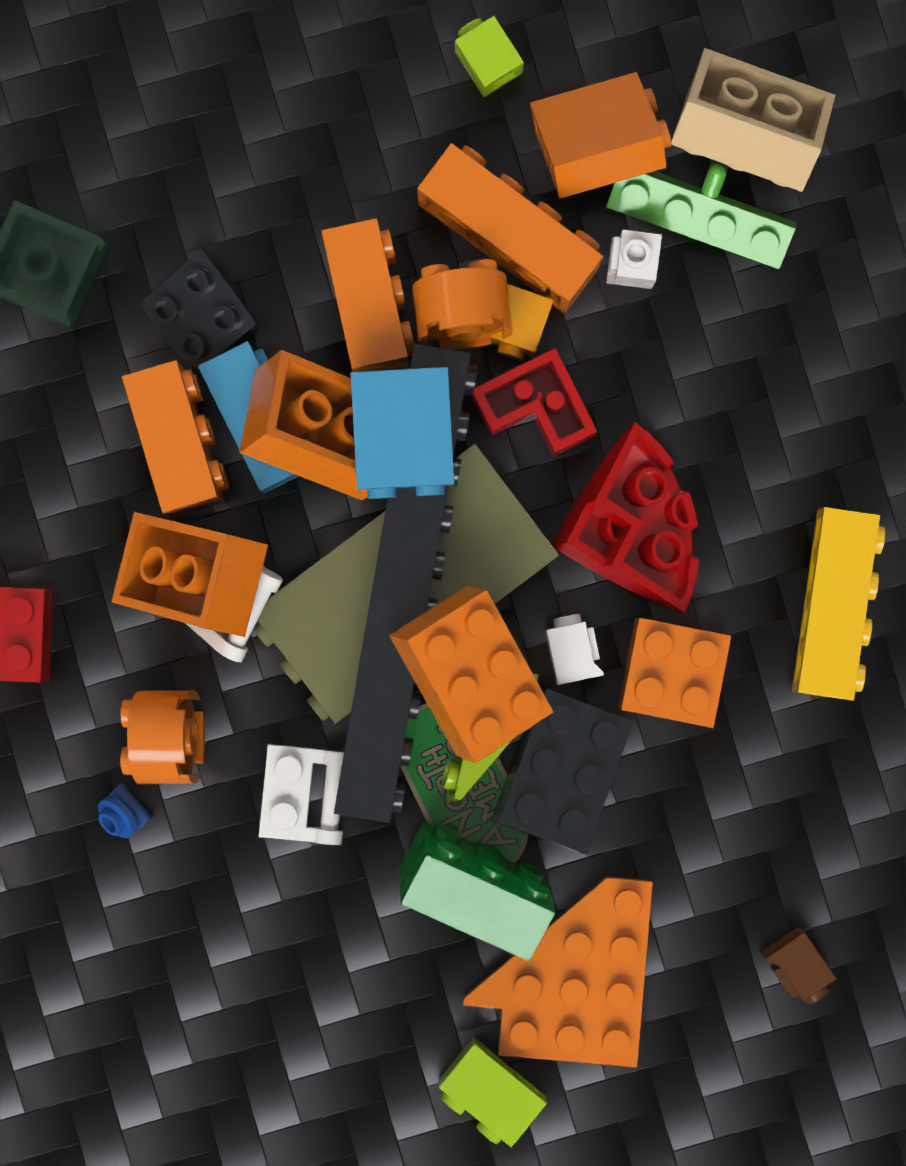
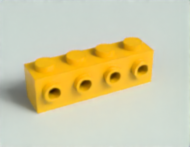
(837, 603)

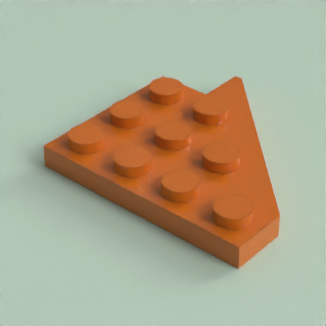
(581, 985)

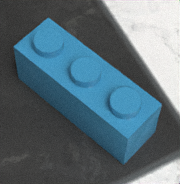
(230, 384)

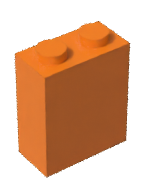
(600, 134)

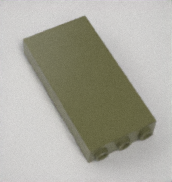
(324, 611)

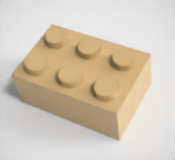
(753, 120)

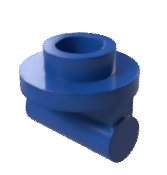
(122, 813)

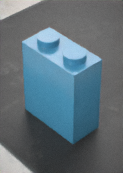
(402, 431)

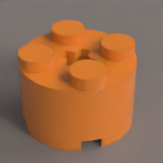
(462, 305)
(162, 737)

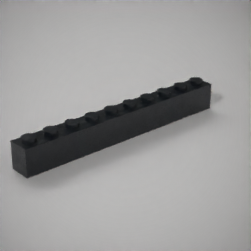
(399, 595)

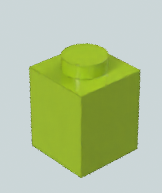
(488, 54)

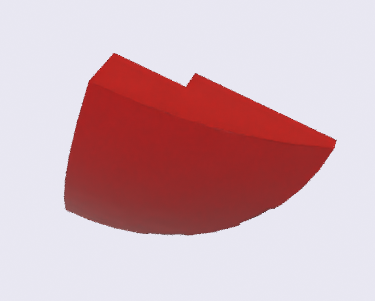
(635, 523)

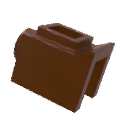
(799, 966)

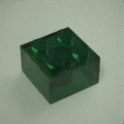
(47, 264)

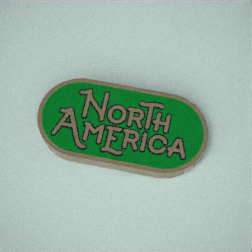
(474, 811)

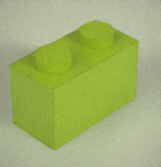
(491, 1093)

